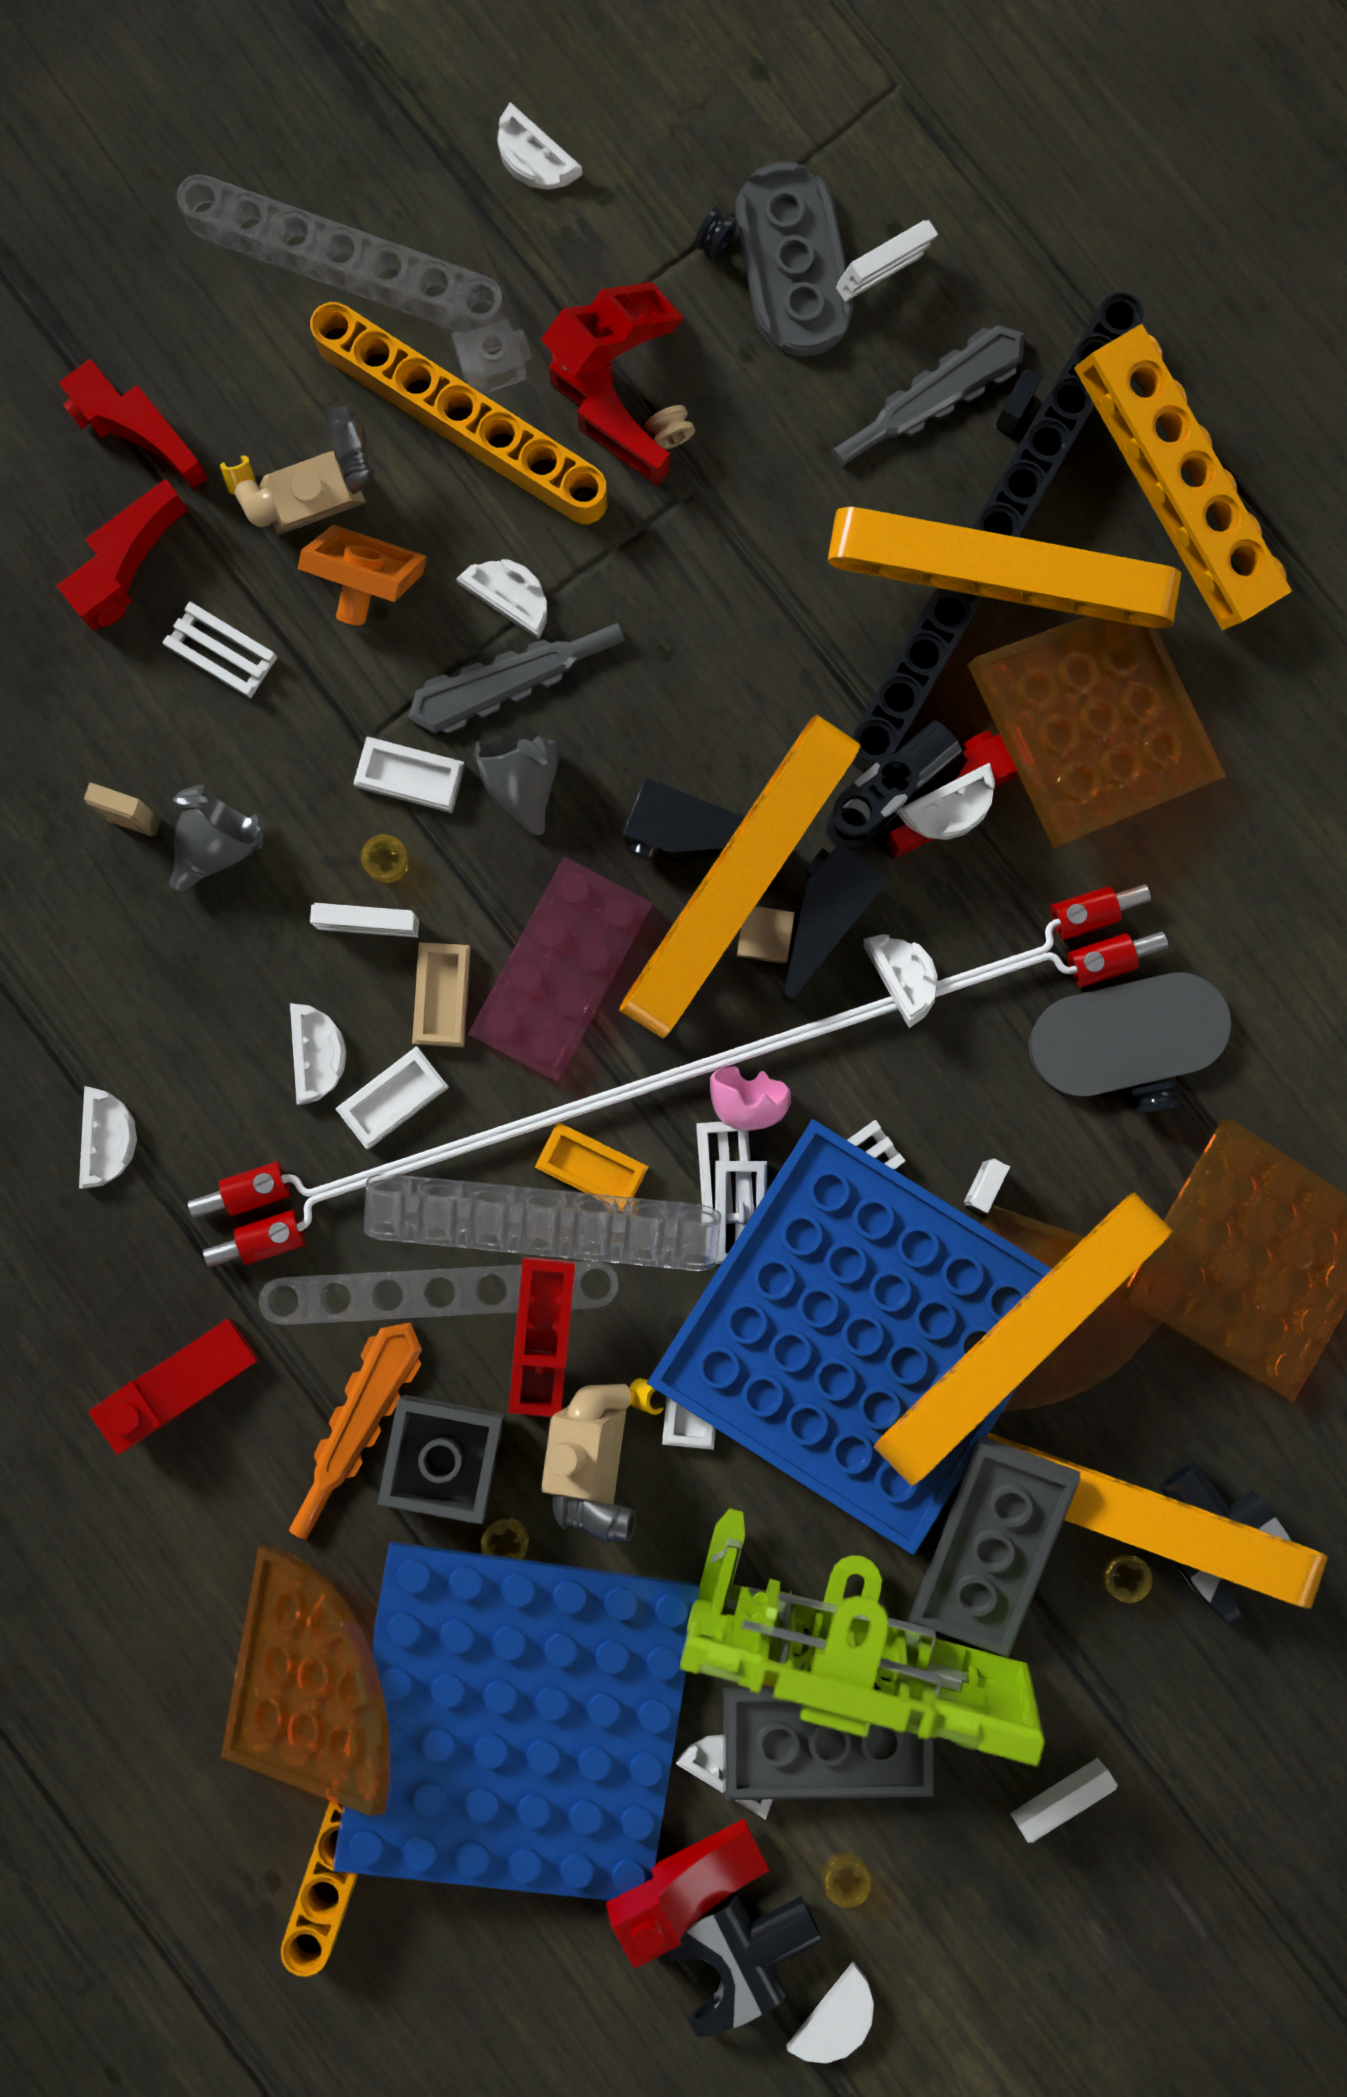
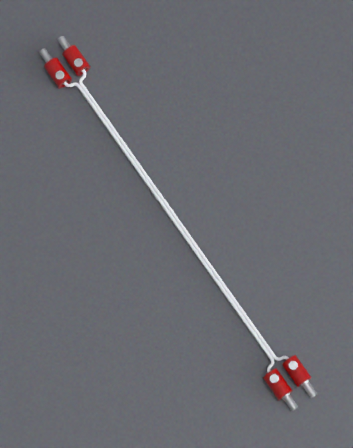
(270, 1183)

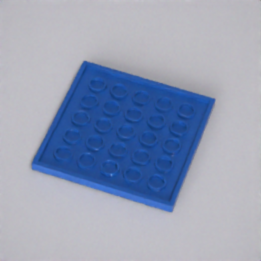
(838, 1321)
(522, 1723)

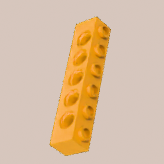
(1158, 470)

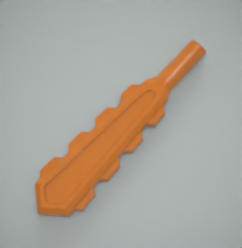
(371, 1393)

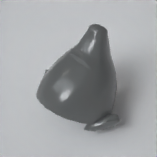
(519, 777)
(209, 837)

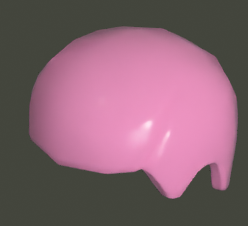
(748, 1103)

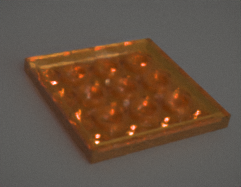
(1095, 724)
(1251, 1261)

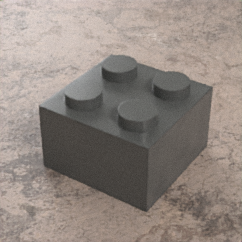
(441, 1459)

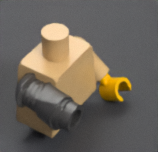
(309, 488)
(586, 1457)

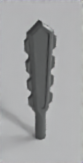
(961, 376)
(481, 689)

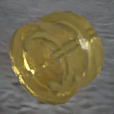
(374, 869)
(499, 1528)
(1122, 1593)
(858, 1869)

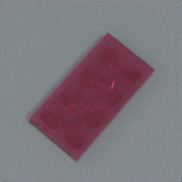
(561, 969)

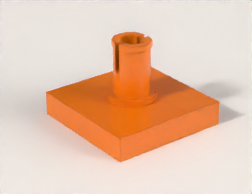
(362, 567)

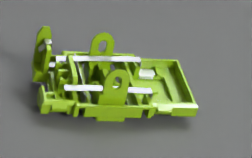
(850, 1643)

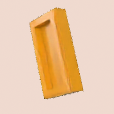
(589, 1164)

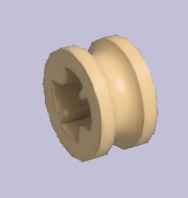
(670, 426)

